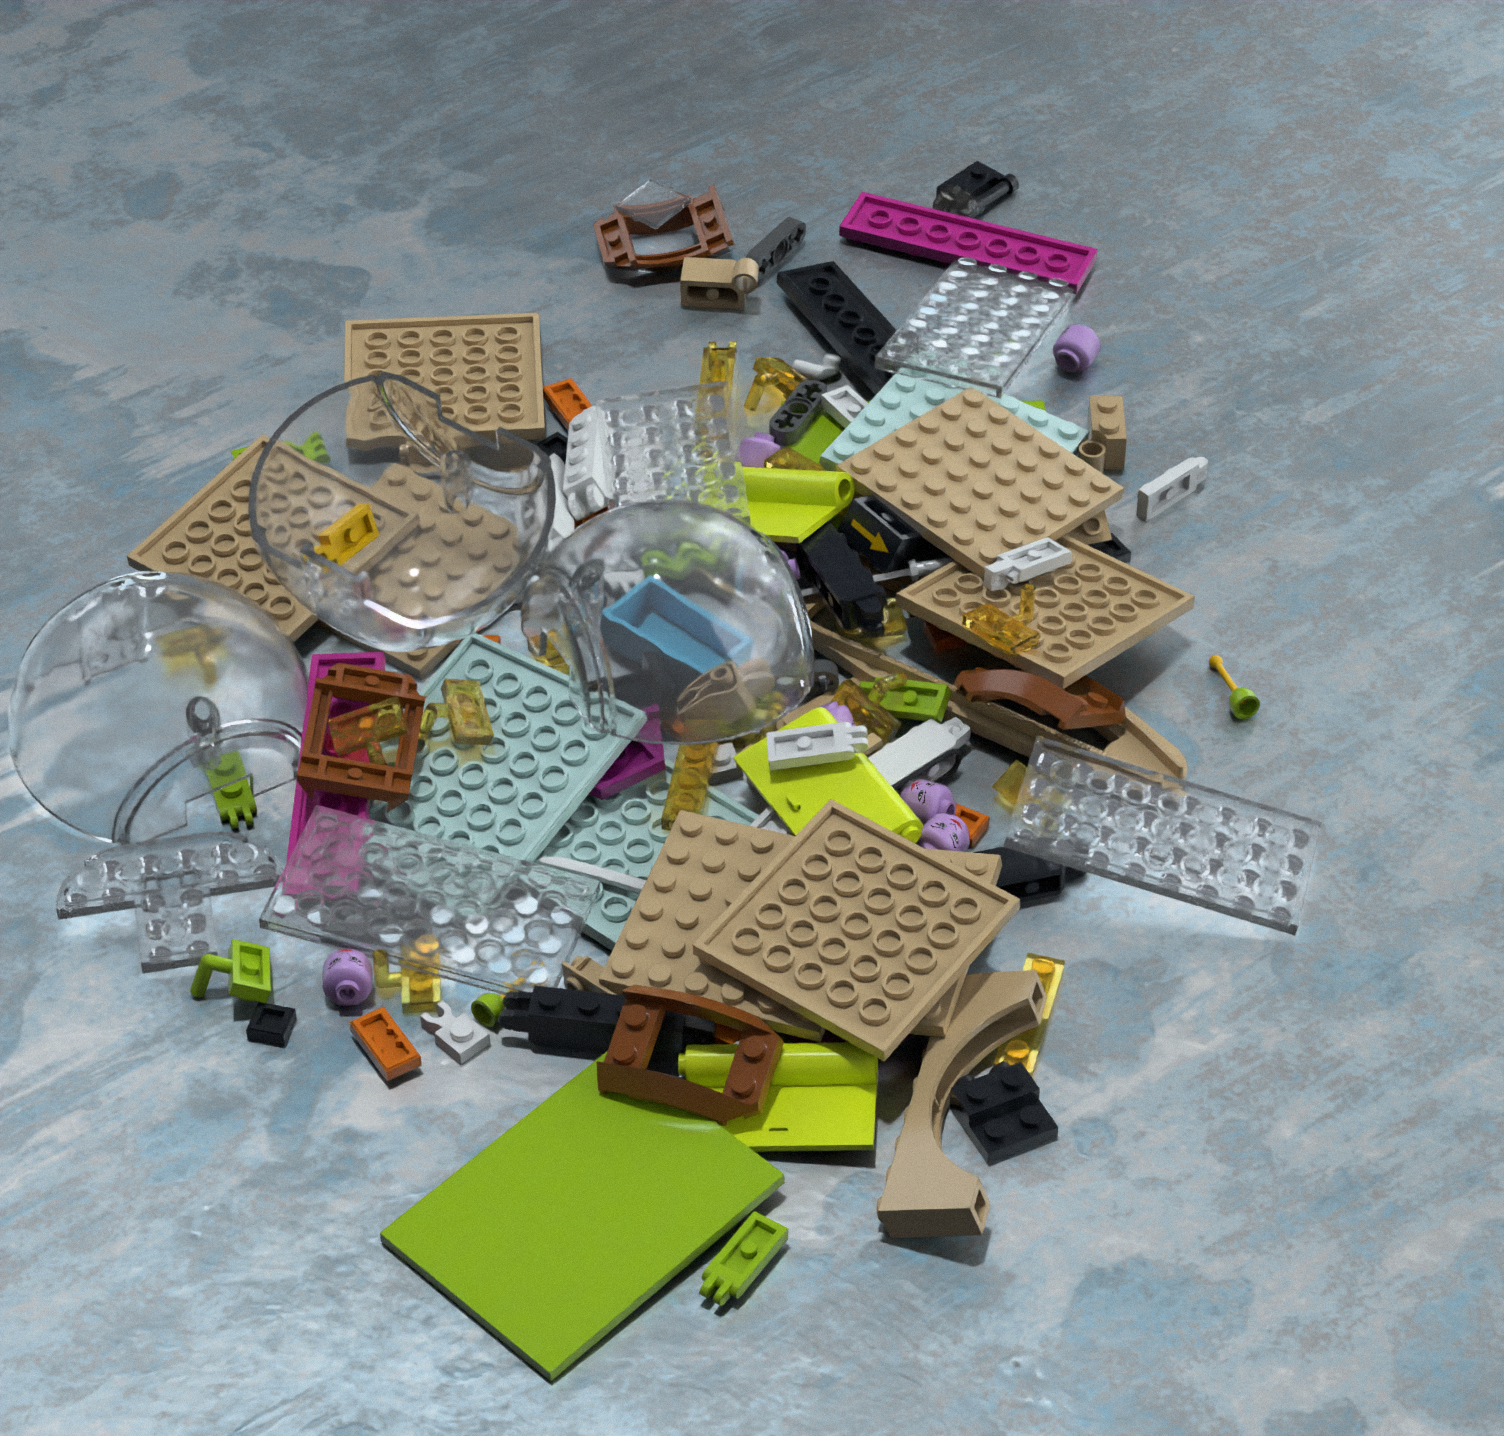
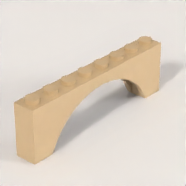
(924, 1187)

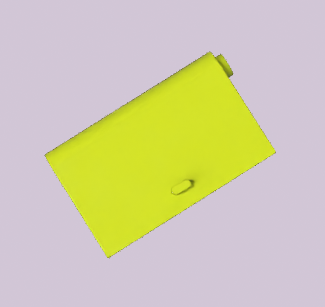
(794, 502)
(848, 782)
(816, 1100)

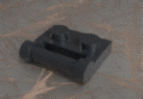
(982, 183)

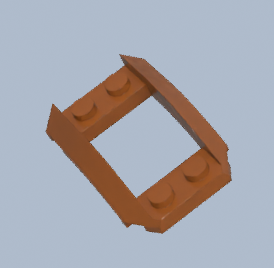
(703, 212)
(1076, 706)
(352, 776)
(635, 1039)

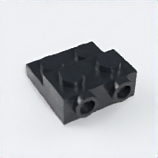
(1002, 1111)

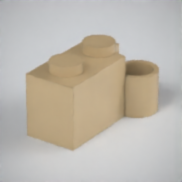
(717, 282)
(1107, 434)

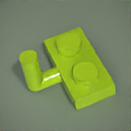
(246, 969)

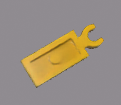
(348, 535)

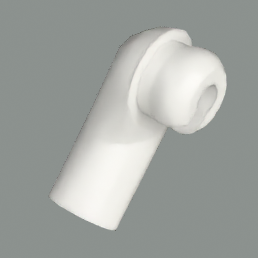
(819, 371)

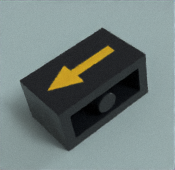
(879, 534)

